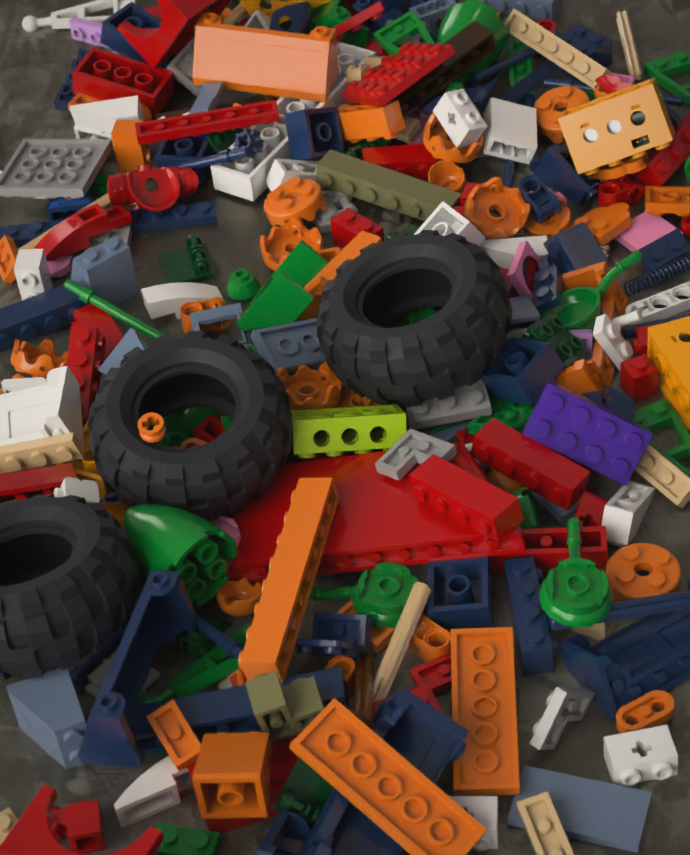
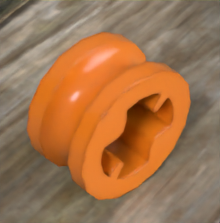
(158, 431)

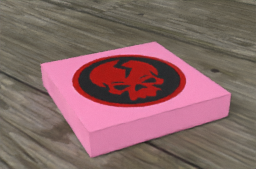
(523, 268)

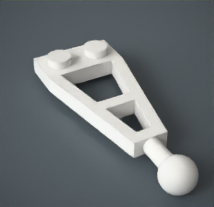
(61, 18)

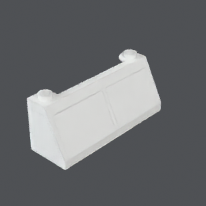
(42, 410)

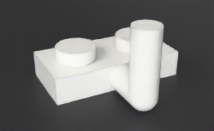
(609, 337)

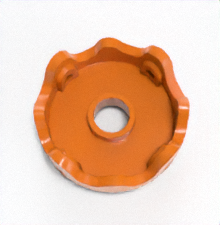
(548, 106)
(440, 145)
(500, 198)
(294, 199)
(285, 239)
(35, 360)
(311, 388)
(626, 561)

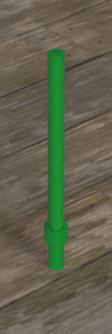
(89, 297)

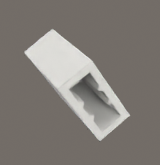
(510, 131)

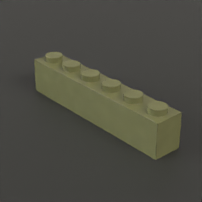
(382, 186)

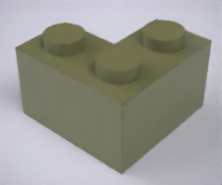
(284, 709)

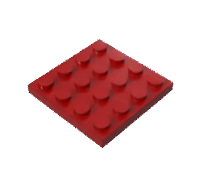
(396, 73)

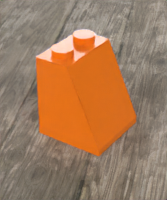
(234, 775)

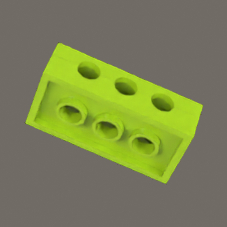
(334, 421)

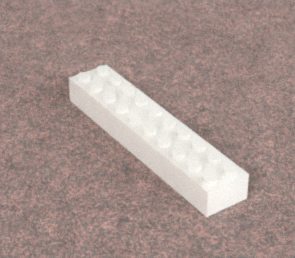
(247, 175)

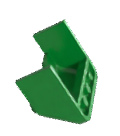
(333, 14)
(283, 294)

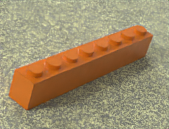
(289, 579)

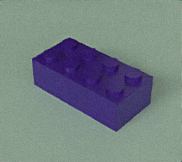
(587, 432)

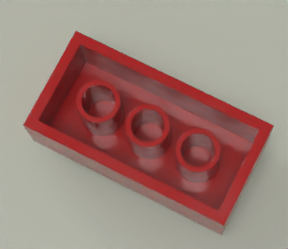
(115, 76)

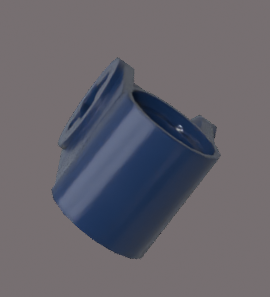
(541, 200)

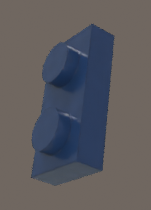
(664, 250)

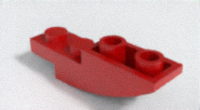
(74, 232)

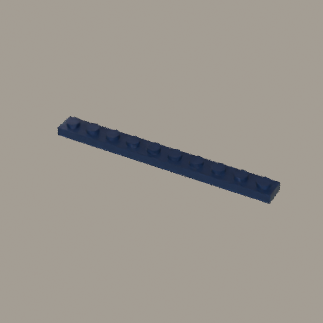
(142, 221)

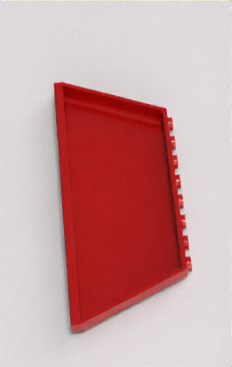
(372, 522)

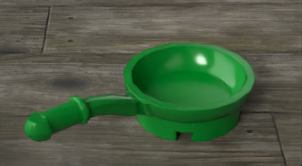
(583, 304)
(576, 590)
(378, 593)

